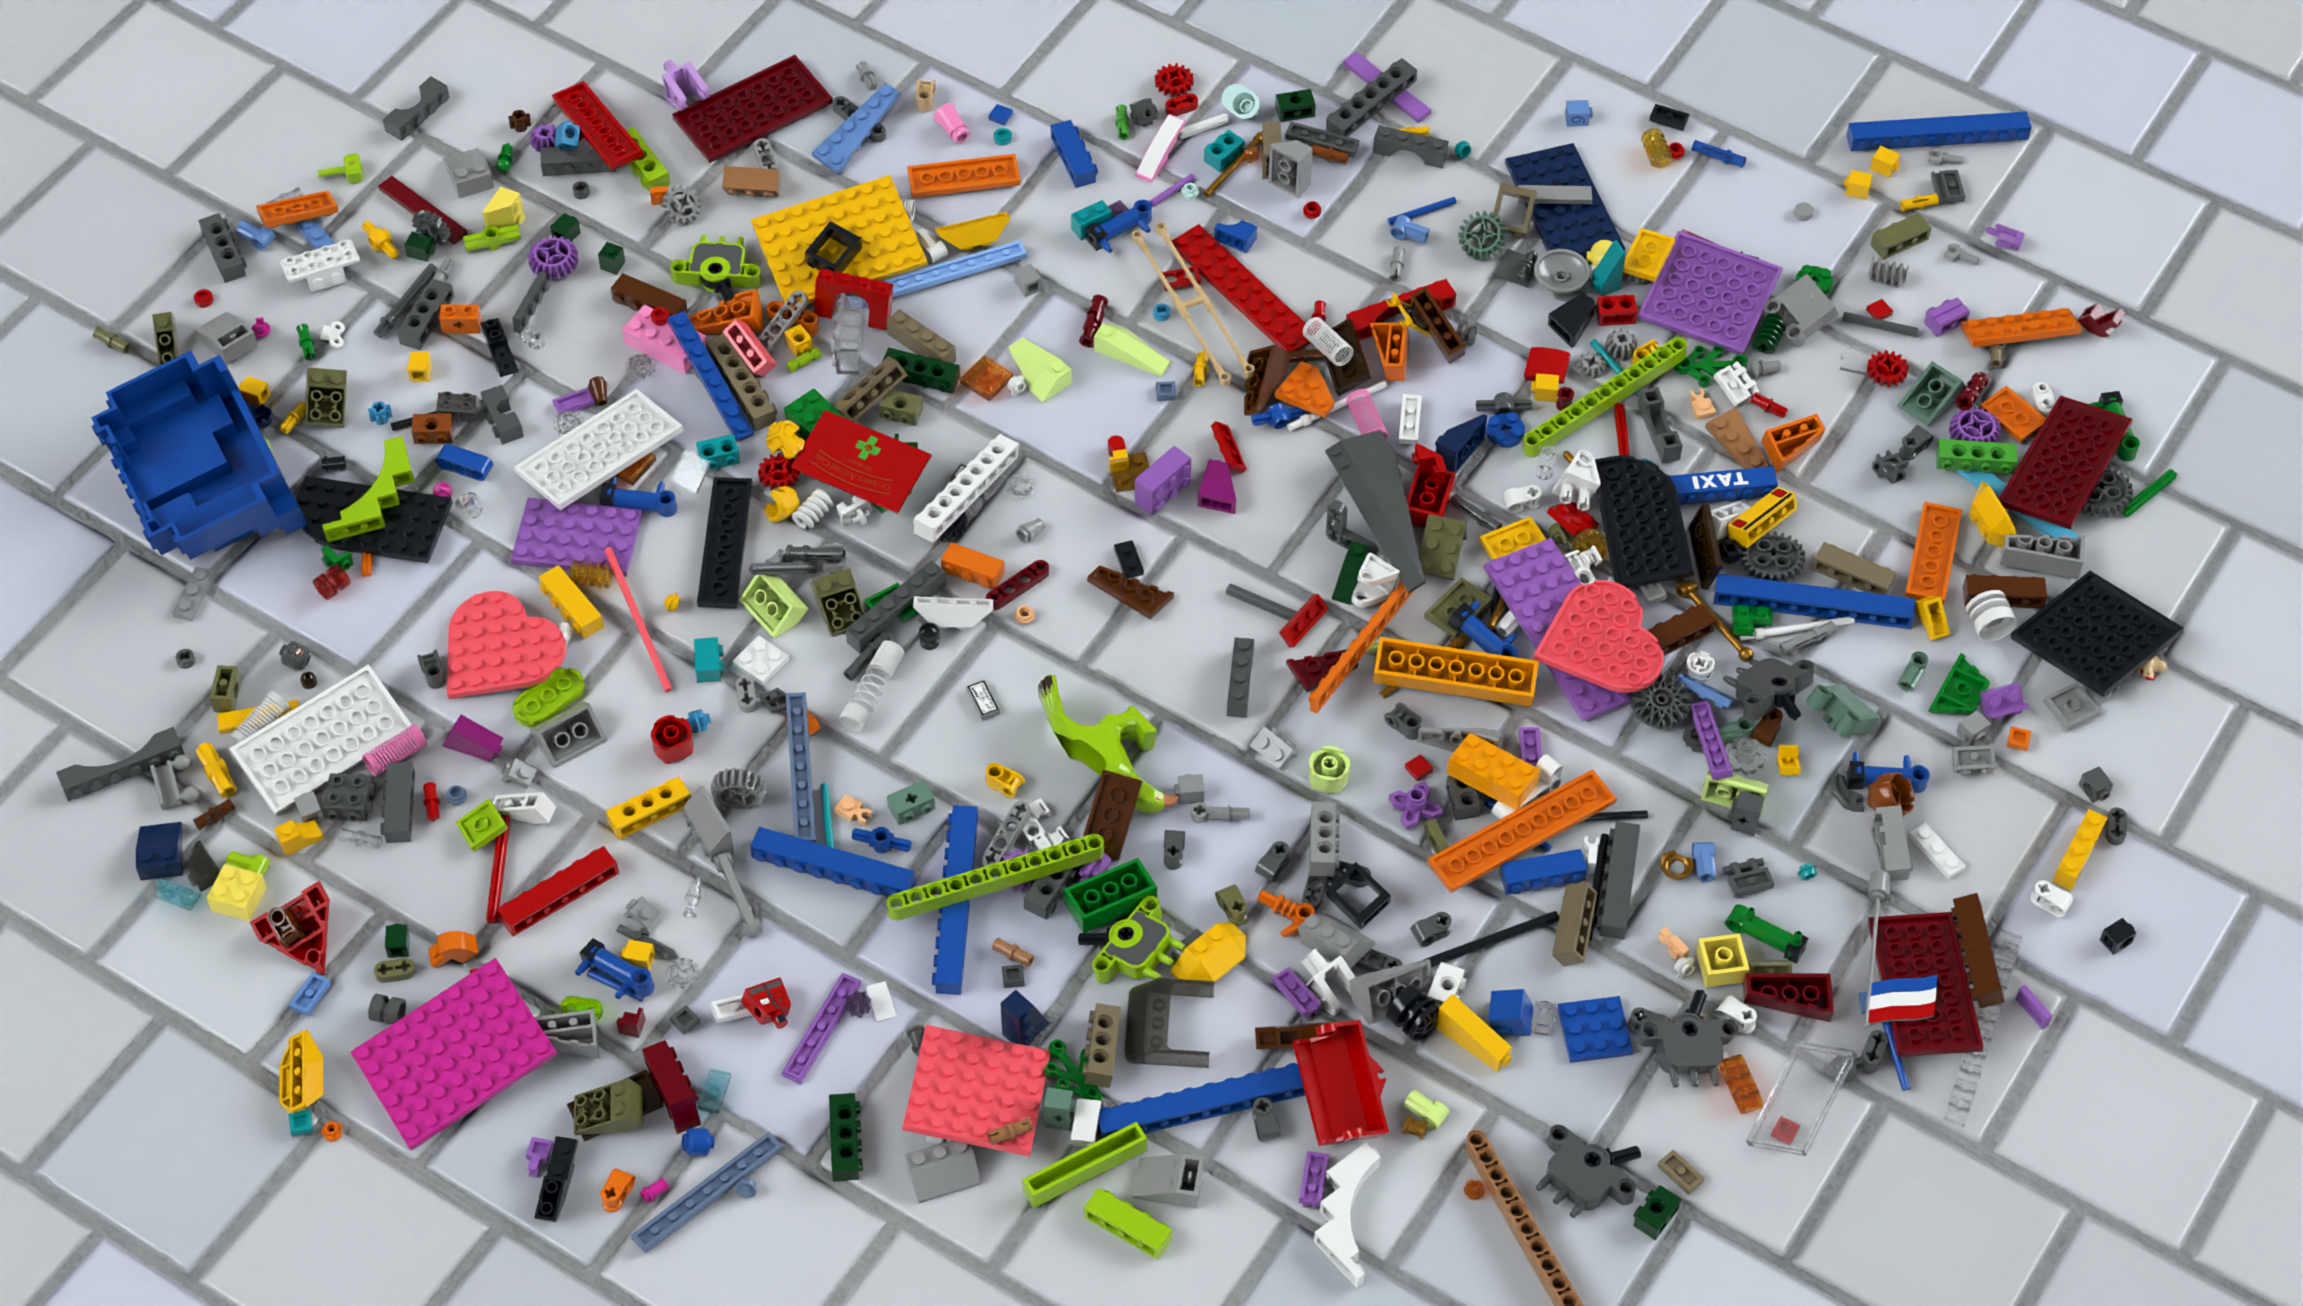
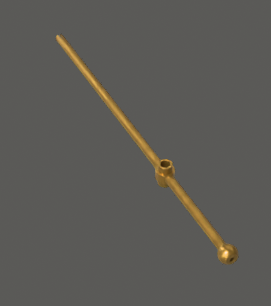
(1689, 589)

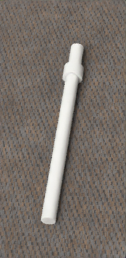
(1306, 419)
(1760, 633)

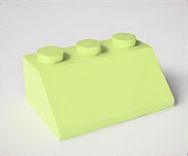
(773, 604)
(1726, 789)

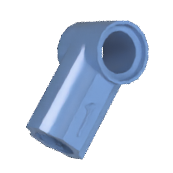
(1404, 228)
(258, 236)
(1704, 854)

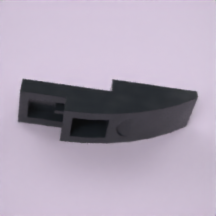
(499, 347)
(557, 1180)

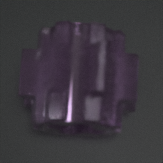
(862, 1000)

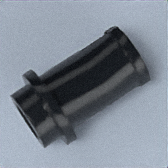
(333, 462)

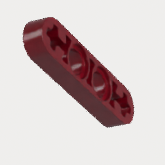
(1019, 586)

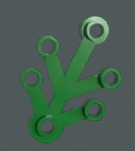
(1690, 367)
(1057, 1050)

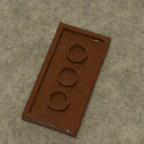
(1113, 811)

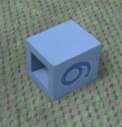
(1578, 113)

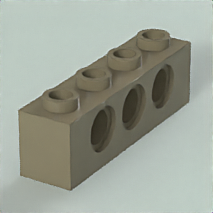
(870, 389)
(1102, 1045)

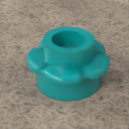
(1462, 149)
(1807, 871)

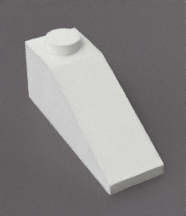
(1726, 514)
(526, 807)

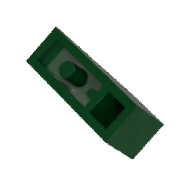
(1349, 572)

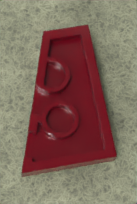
(1312, 669)

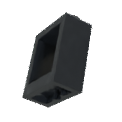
(840, 235)
(1372, 909)

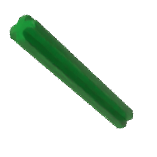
(2149, 492)

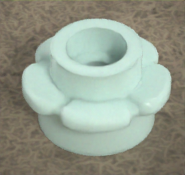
(1190, 191)

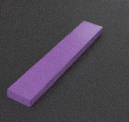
(1404, 101)
(1711, 740)
(820, 1029)

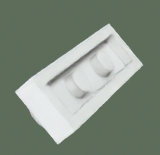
(1410, 419)
(1937, 851)

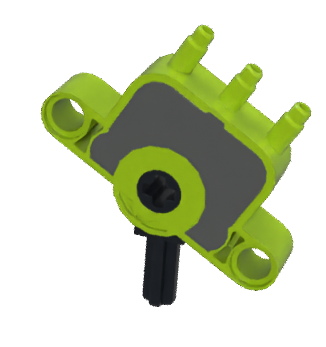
(717, 267)
(1133, 944)

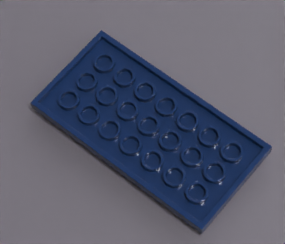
(1563, 225)

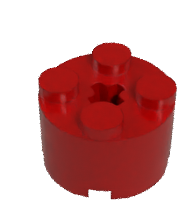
(672, 739)

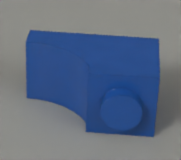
(1238, 236)

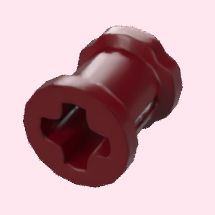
(1565, 398)

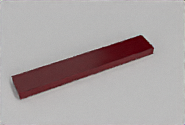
(413, 203)

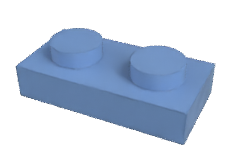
(310, 994)

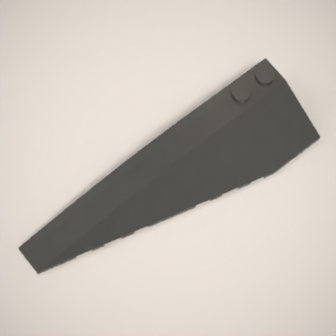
(1375, 484)

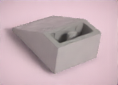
(228, 337)
(1170, 1179)

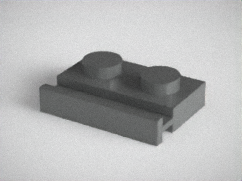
(1948, 186)

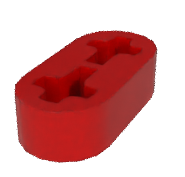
(1181, 104)

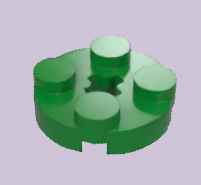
(1820, 275)

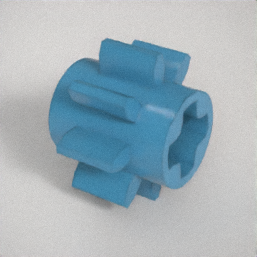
(380, 413)
(698, 720)

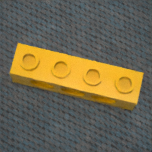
(644, 816)

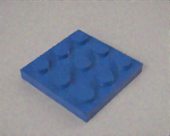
(1594, 1029)

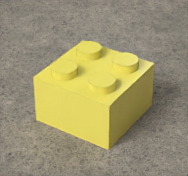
(236, 892)
(1722, 960)

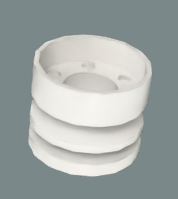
(1991, 615)

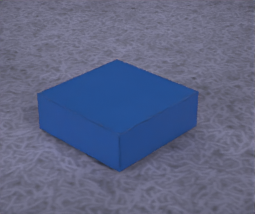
(1000, 114)

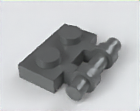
(1751, 881)

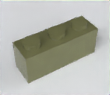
(1900, 236)

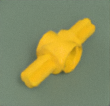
(380, 239)

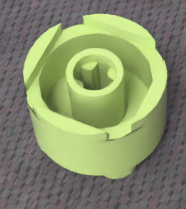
(1329, 770)

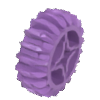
(550, 258)
(1976, 425)

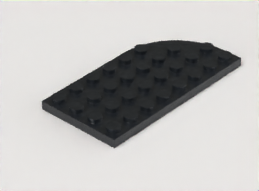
(1641, 522)
(409, 527)

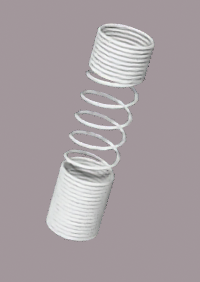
(883, 667)

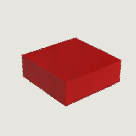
(1879, 310)
(1418, 767)

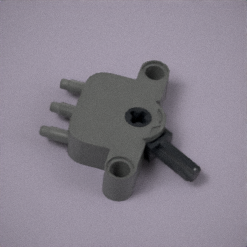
(1771, 686)
(1688, 1043)
(1586, 1171)

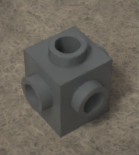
(1143, 112)

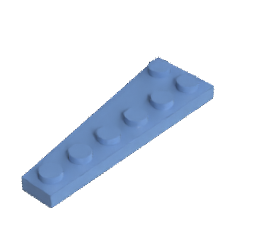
(841, 144)

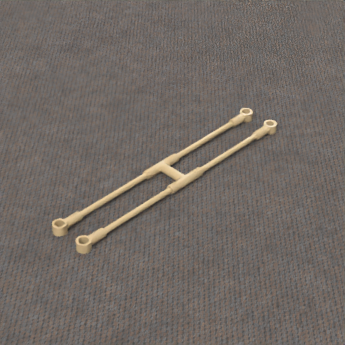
(1182, 306)

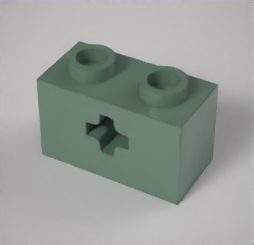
(911, 802)
(1059, 1108)

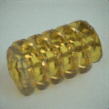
(1656, 148)
(591, 574)

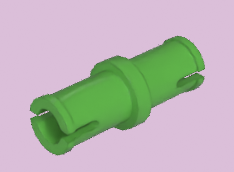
(1122, 122)

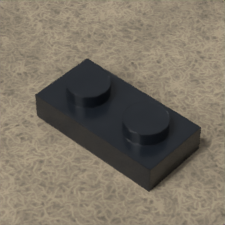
(1669, 117)
(1128, 559)

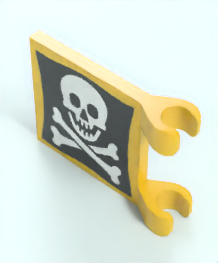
(1411, 317)

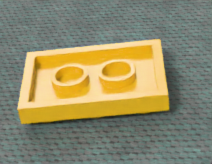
(1648, 254)
(1511, 538)

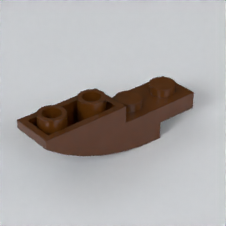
(1283, 1036)

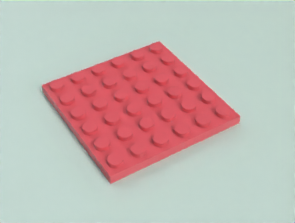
(973, 1087)

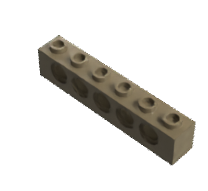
(744, 386)

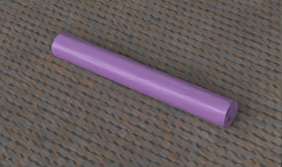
(1159, 198)

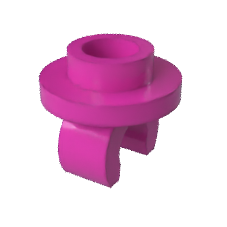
(261, 328)
(443, 489)

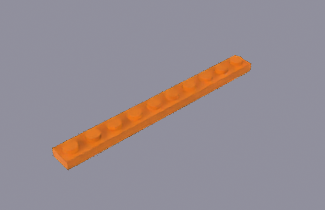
(1358, 648)

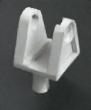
(1578, 481)
(1375, 581)
(1319, 970)

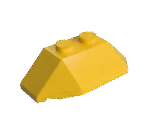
(974, 232)
(1990, 516)
(1211, 954)
(300, 1073)

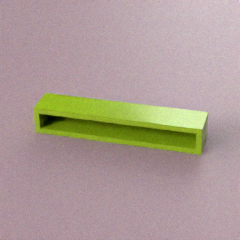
(1084, 1164)

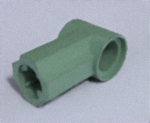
(1913, 671)
(1734, 730)

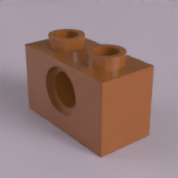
(432, 428)

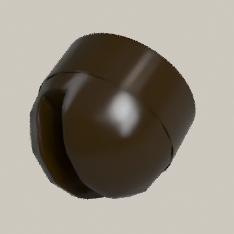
(308, 685)

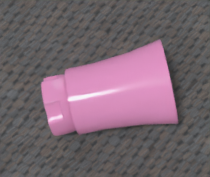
(952, 123)

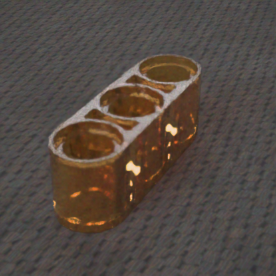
(1741, 1084)

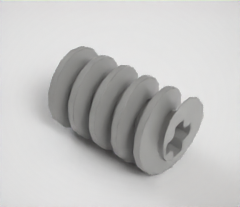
(1888, 272)

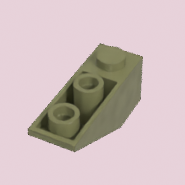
(165, 336)

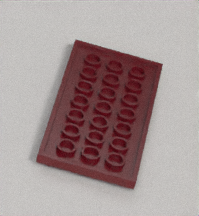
(752, 108)
(2065, 462)
(1919, 949)

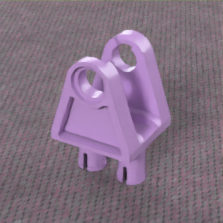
(683, 81)

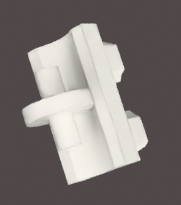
(856, 512)

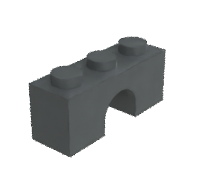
(506, 426)

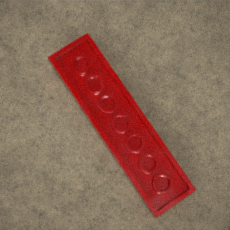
(598, 125)

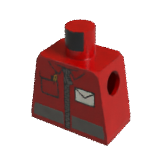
(768, 1002)

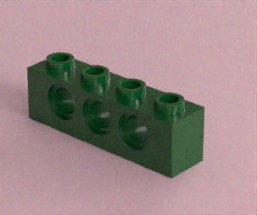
(927, 371)
(839, 1106)

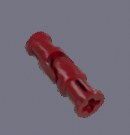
(1093, 320)
(1972, 391)

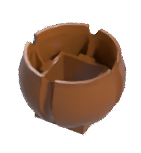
(1891, 790)

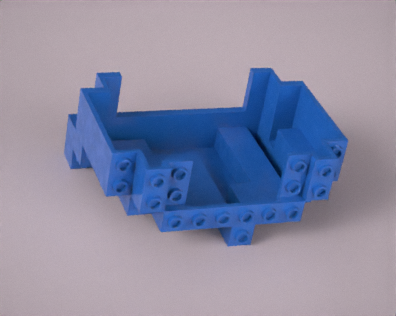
(194, 458)

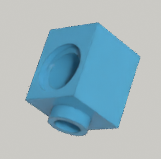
(563, 141)

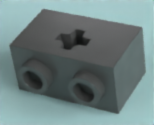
(1746, 812)

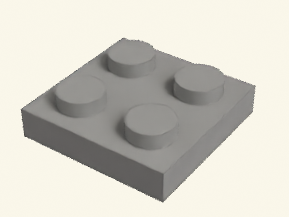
(2072, 706)

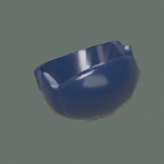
(262, 415)

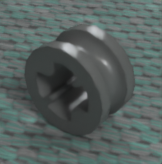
(581, 194)
(185, 663)

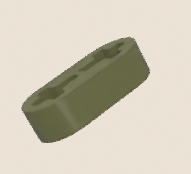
(394, 970)

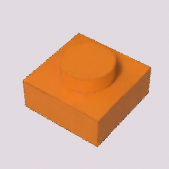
(657, 194)
(2018, 738)

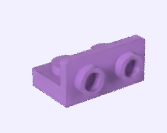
(2003, 701)

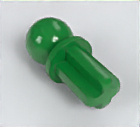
(504, 158)

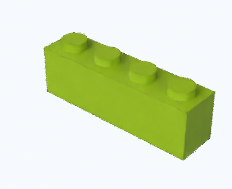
(1128, 1223)

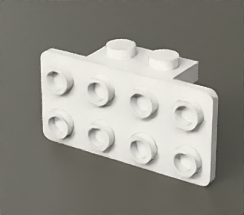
(321, 266)

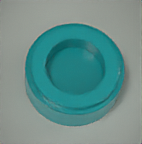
(1002, 136)

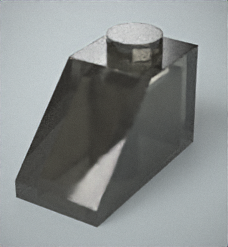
(202, 868)

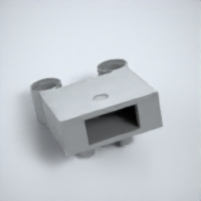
(1806, 306)

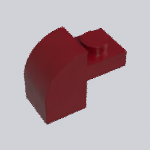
(2100, 322)

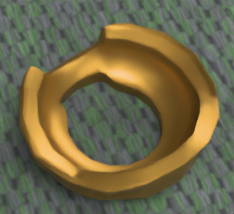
(1669, 858)

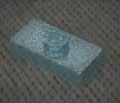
(714, 1091)

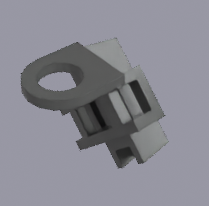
(1889, 468)

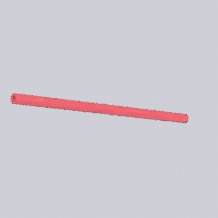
(638, 619)

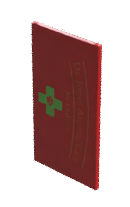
(861, 461)

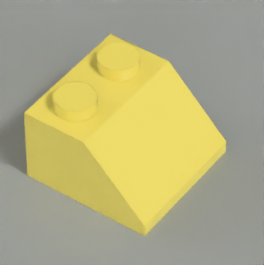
(504, 209)

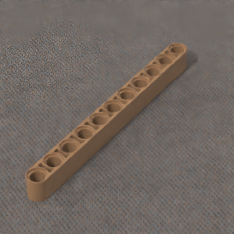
(1520, 1223)

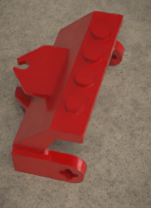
(1341, 1084)

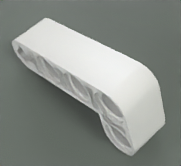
(1549, 780)

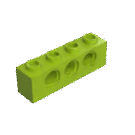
(648, 167)

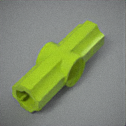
(492, 237)

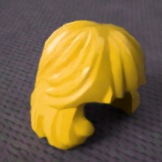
(785, 506)

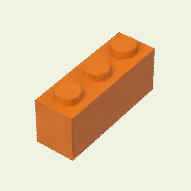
(972, 566)

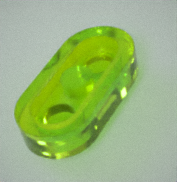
(581, 1004)

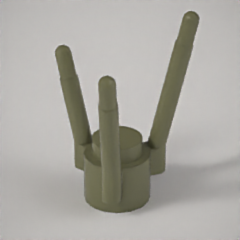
(1559, 534)

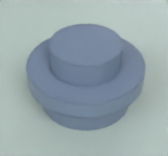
(456, 795)
(746, 1188)

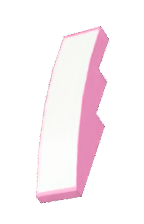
(1159, 148)

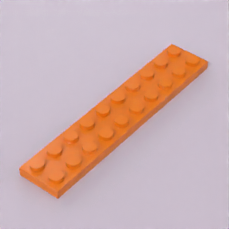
(1521, 831)

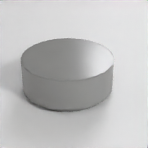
(1803, 211)

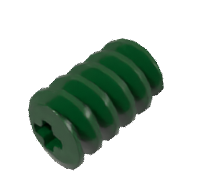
(1769, 334)

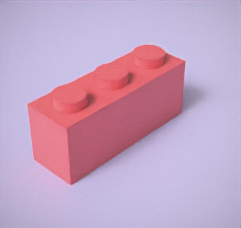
(749, 347)

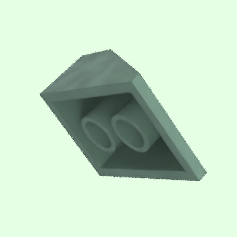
(1932, 394)

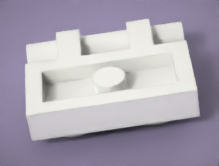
(1733, 386)

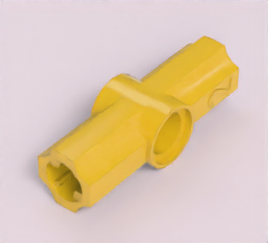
(216, 770)

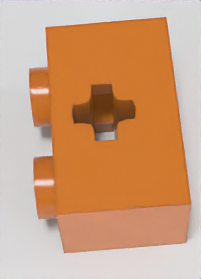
(460, 319)

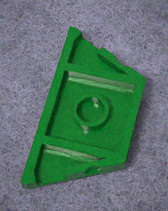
(1960, 690)

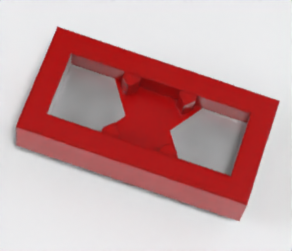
(1179, 279)

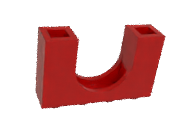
(875, 293)

